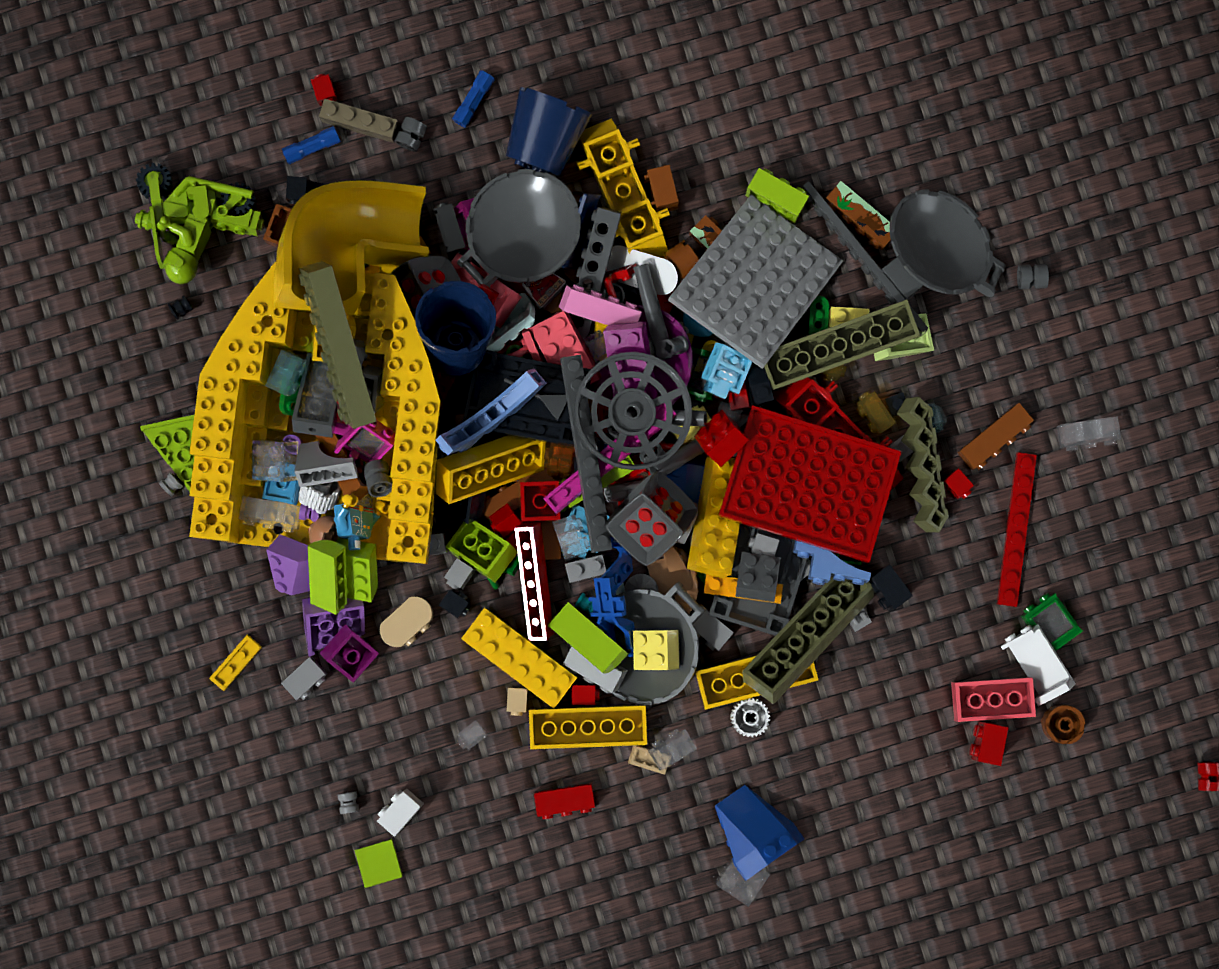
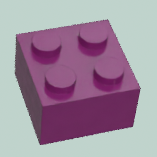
(349, 653)

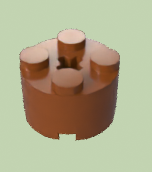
(682, 258)
(1073, 727)

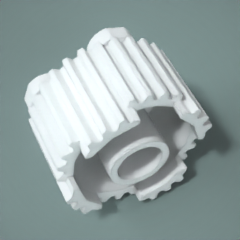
(320, 496)
(750, 706)

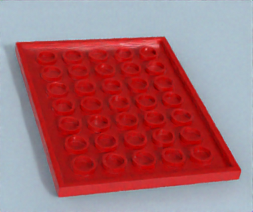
(810, 484)

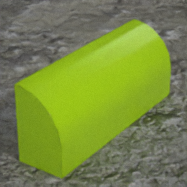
(327, 575)
(587, 639)

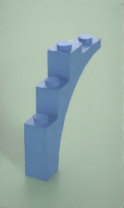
(487, 419)
(826, 564)

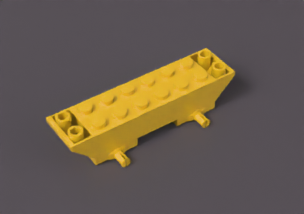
(622, 189)

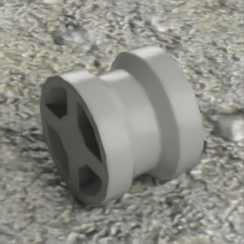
(171, 484)

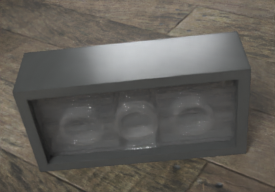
(315, 406)

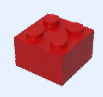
(721, 438)
(532, 503)
(988, 743)

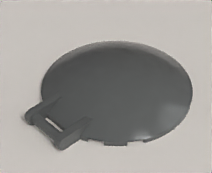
(521, 228)
(943, 244)
(659, 612)

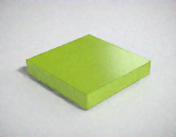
(378, 863)

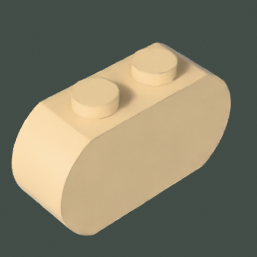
(407, 622)

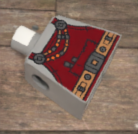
(544, 290)

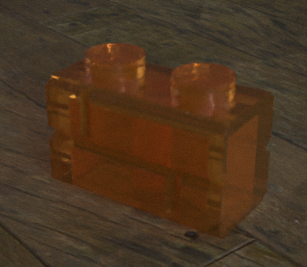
(559, 460)

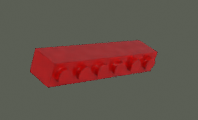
(534, 580)

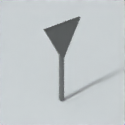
(554, 403)

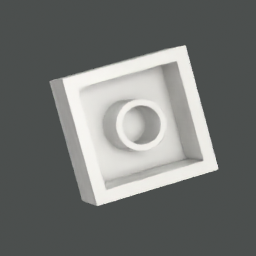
(400, 812)

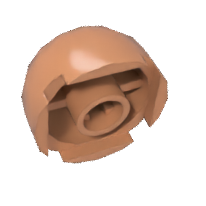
(323, 529)

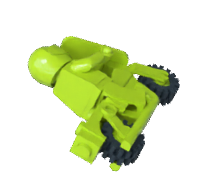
(197, 208)

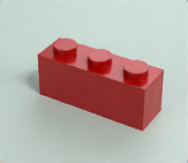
(564, 800)

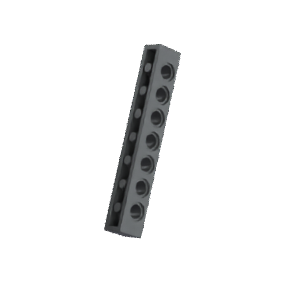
(611, 219)

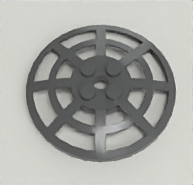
(641, 402)

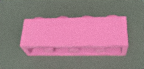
(598, 308)

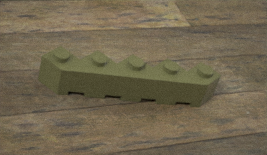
(924, 464)

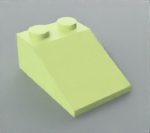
(912, 347)

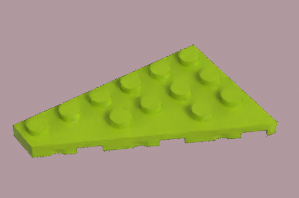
(173, 443)

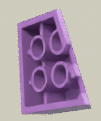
(289, 565)
(322, 625)

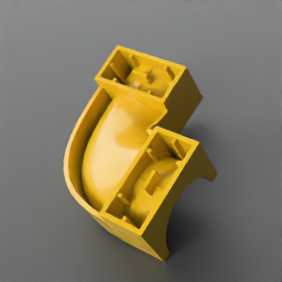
(346, 228)

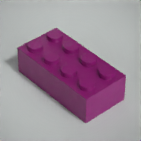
(629, 338)

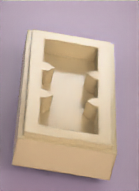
(642, 758)

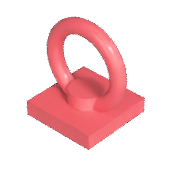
(529, 345)

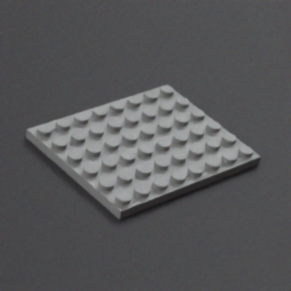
(755, 281)

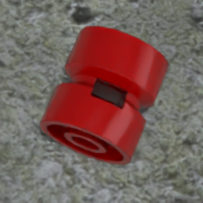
(1208, 769)

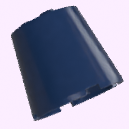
(544, 132)
(455, 326)

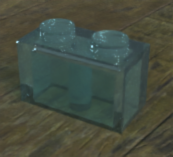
(286, 373)

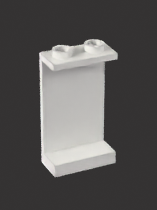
(1040, 663)

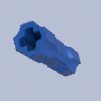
(475, 95)
(317, 142)

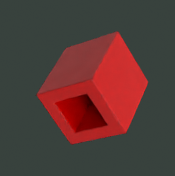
(323, 88)
(958, 484)
(584, 694)

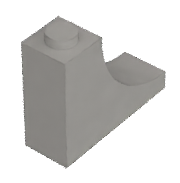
(316, 468)

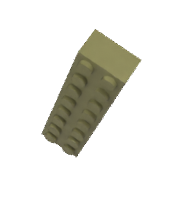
(337, 344)
(841, 344)
(806, 637)

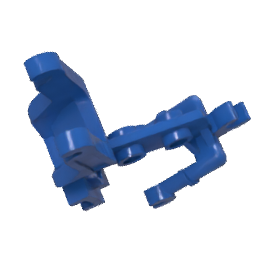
(608, 605)

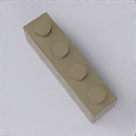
(359, 120)

